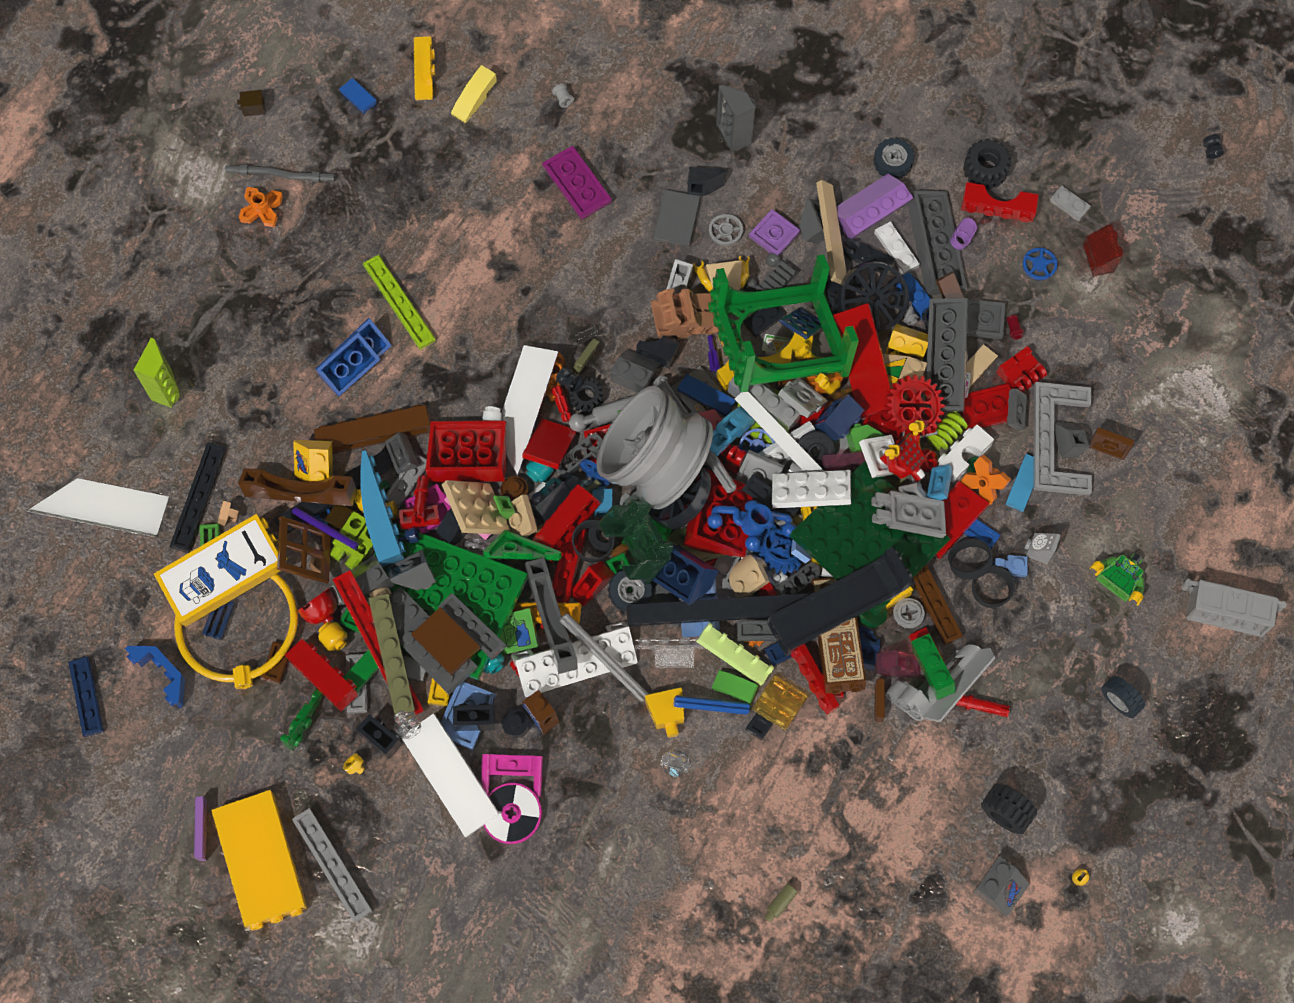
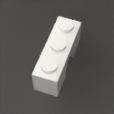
(975, 442)

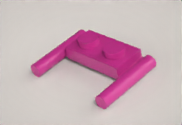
(512, 765)

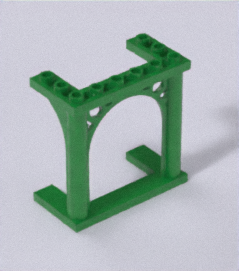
(741, 355)

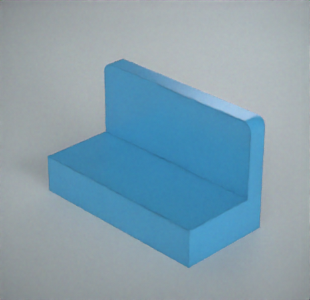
(939, 482)

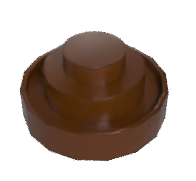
(514, 487)

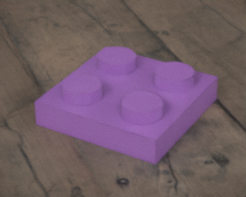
(774, 233)

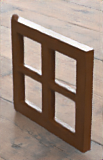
(284, 544)

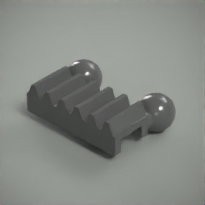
(777, 279)

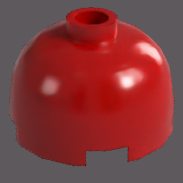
(320, 608)

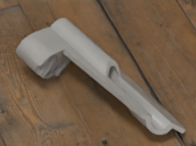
(922, 702)

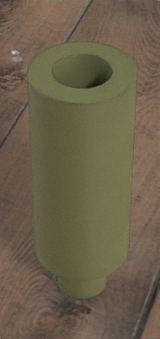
(780, 902)

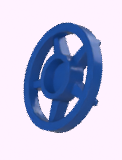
(1039, 263)
(757, 444)
(592, 472)

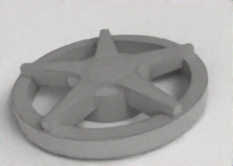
(725, 230)

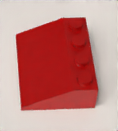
(466, 451)
(729, 537)

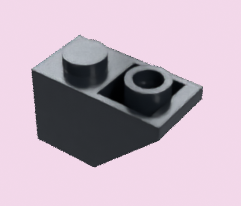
(704, 180)

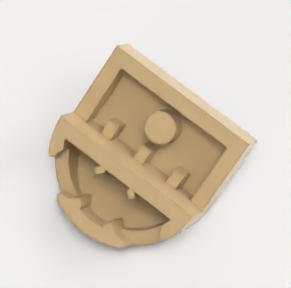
(748, 576)

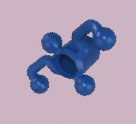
(744, 519)

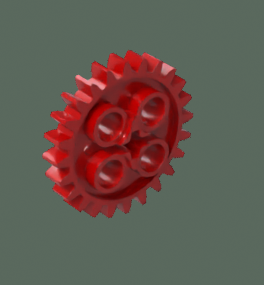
(914, 387)

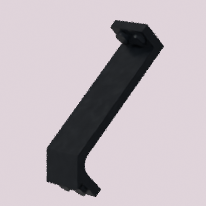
(840, 601)

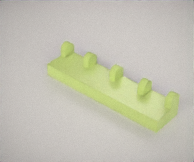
(734, 654)

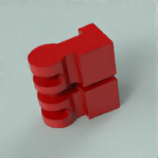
(1013, 369)
(734, 458)

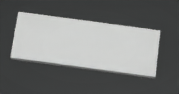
(451, 776)

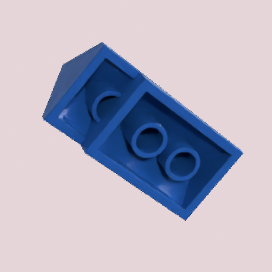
(353, 357)

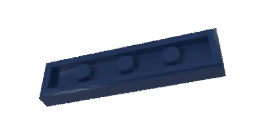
(86, 697)

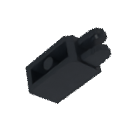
(552, 495)

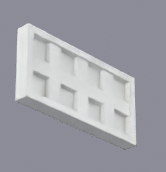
(811, 489)

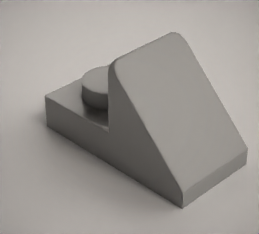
(680, 275)

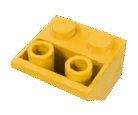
(907, 342)

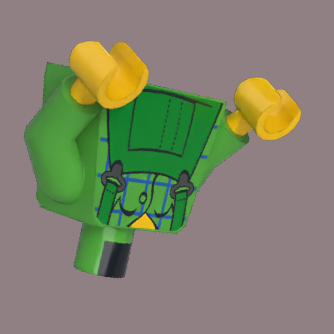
(1121, 576)

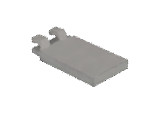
(910, 513)

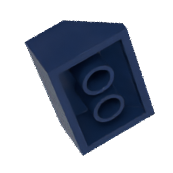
(686, 575)

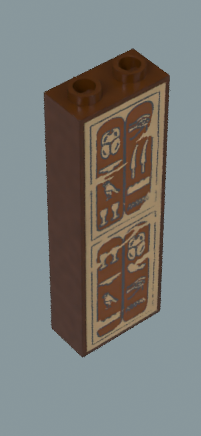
(840, 653)

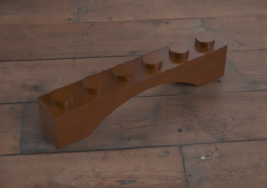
(334, 490)

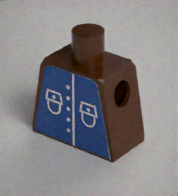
(539, 711)

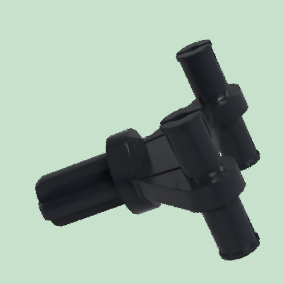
(832, 289)

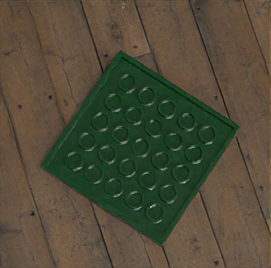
(847, 539)

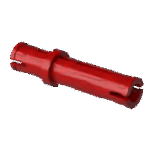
(421, 494)
(971, 702)

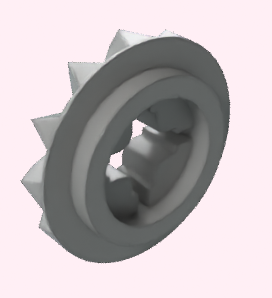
(913, 606)

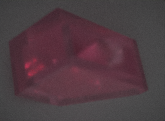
(897, 664)

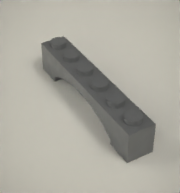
(549, 612)

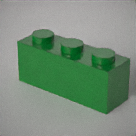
(933, 666)

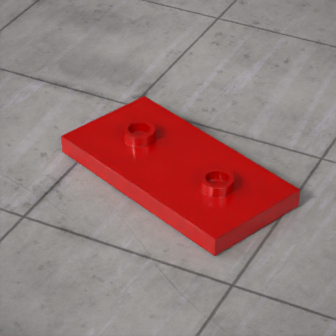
(961, 511)

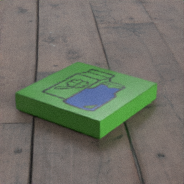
(519, 632)

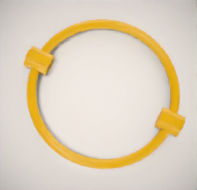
(242, 675)

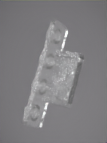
(671, 652)

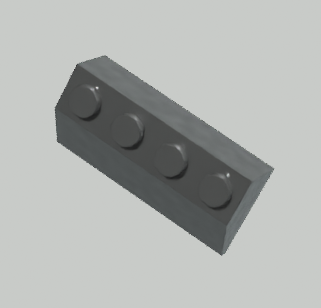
(735, 117)

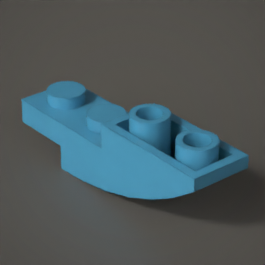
(730, 428)

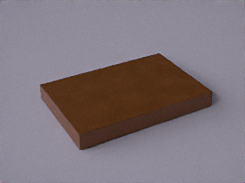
(445, 641)

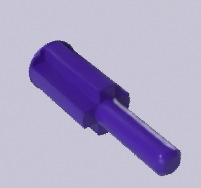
(713, 355)

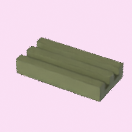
(585, 356)

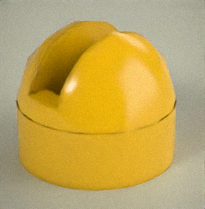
(1077, 873)

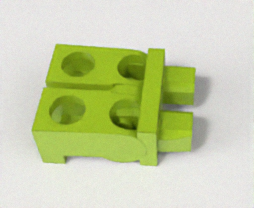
(355, 529)

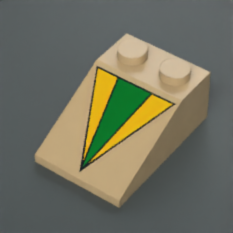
(902, 366)

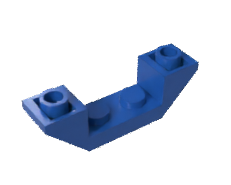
(144, 654)

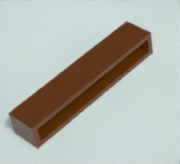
(374, 429)

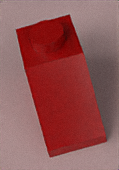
(591, 582)

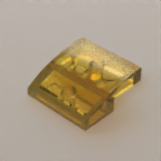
(779, 702)

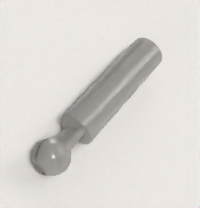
(600, 415)

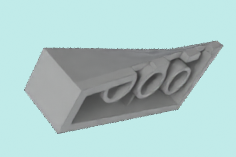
(781, 411)

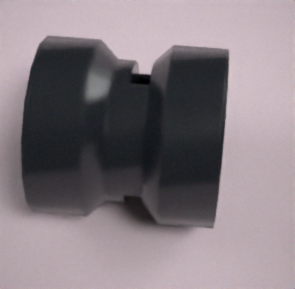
(1213, 146)
(568, 379)

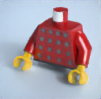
(906, 454)

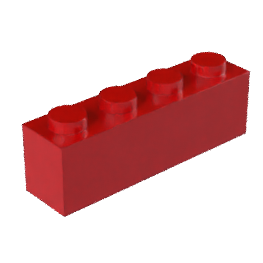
(561, 525)
(321, 674)

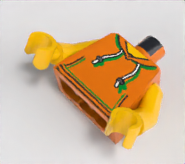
(823, 382)

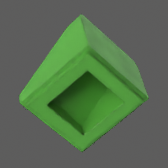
(504, 506)

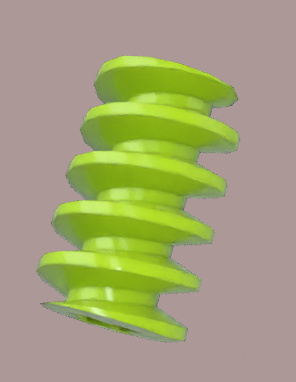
(947, 430)

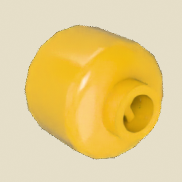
(332, 636)

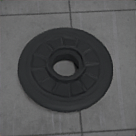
(819, 439)

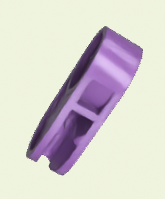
(964, 230)

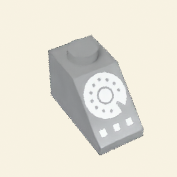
(1042, 546)

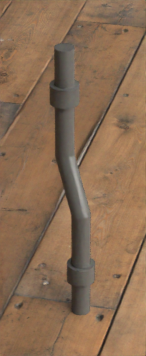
(244, 169)

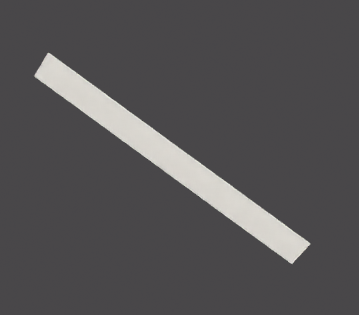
(777, 433)

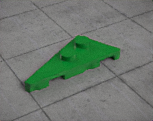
(514, 546)
(301, 722)

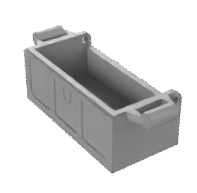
(1231, 607)

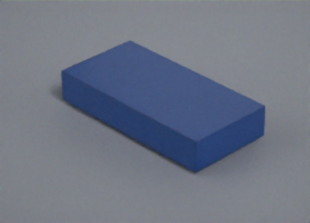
(358, 95)
(980, 531)

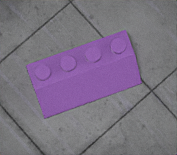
(872, 205)

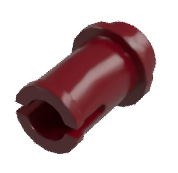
(1015, 328)

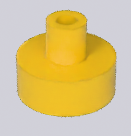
(353, 764)

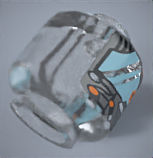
(675, 763)

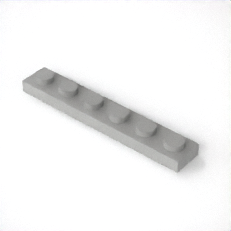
(332, 865)

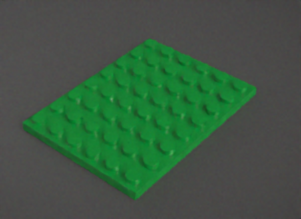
(478, 582)

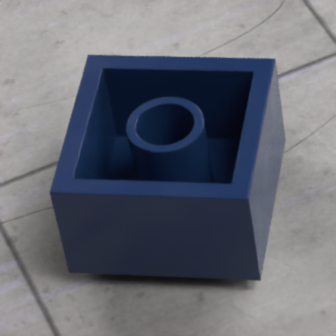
(839, 417)

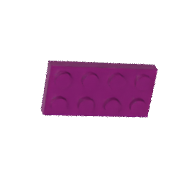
(577, 182)

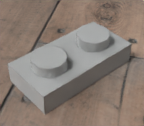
(1070, 203)

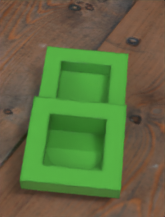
(735, 686)

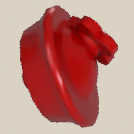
(930, 462)

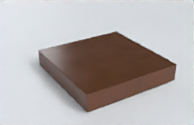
(1111, 443)

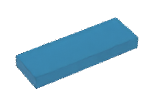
(1022, 485)

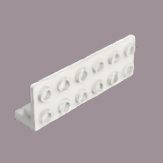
(540, 672)

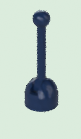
(410, 536)

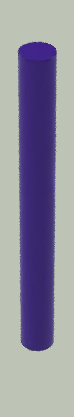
(325, 528)

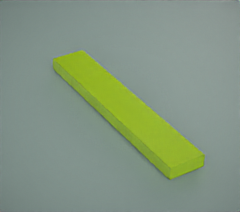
(399, 302)

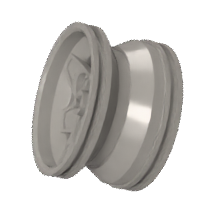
(654, 447)

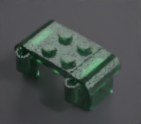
(640, 537)

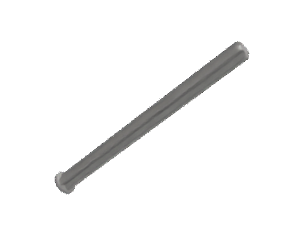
(711, 459)

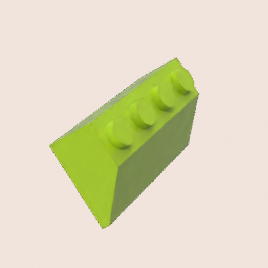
(157, 375)

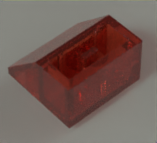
(1103, 250)

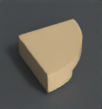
(381, 591)

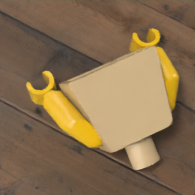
(736, 272)

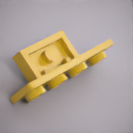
(423, 68)

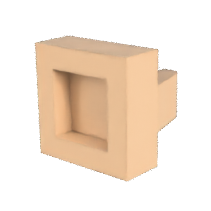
(227, 514)

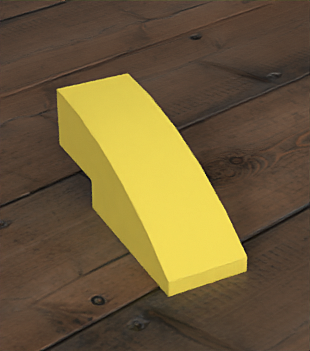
(474, 94)

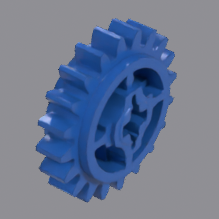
(777, 555)

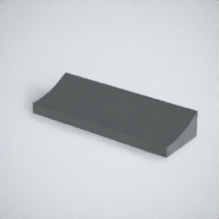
(932, 234)
(948, 350)

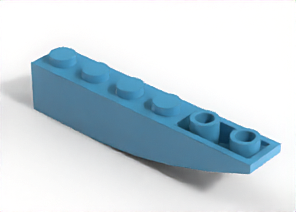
(378, 515)

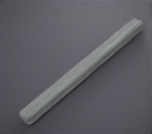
(603, 656)

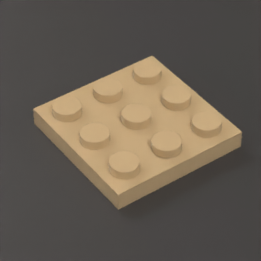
(475, 507)

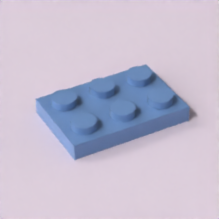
(465, 694)

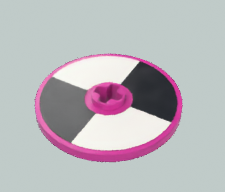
(526, 820)

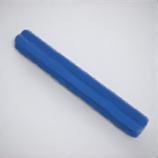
(711, 705)

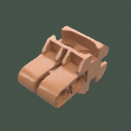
(682, 314)

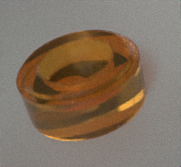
(618, 550)

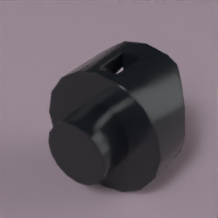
(515, 724)

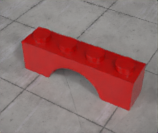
(978, 200)

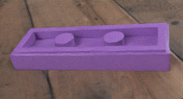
(200, 843)

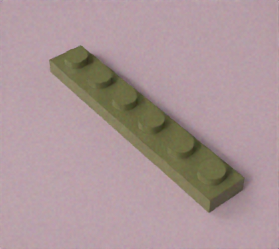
(391, 653)

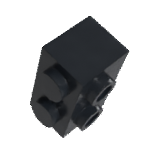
(474, 717)
(378, 736)

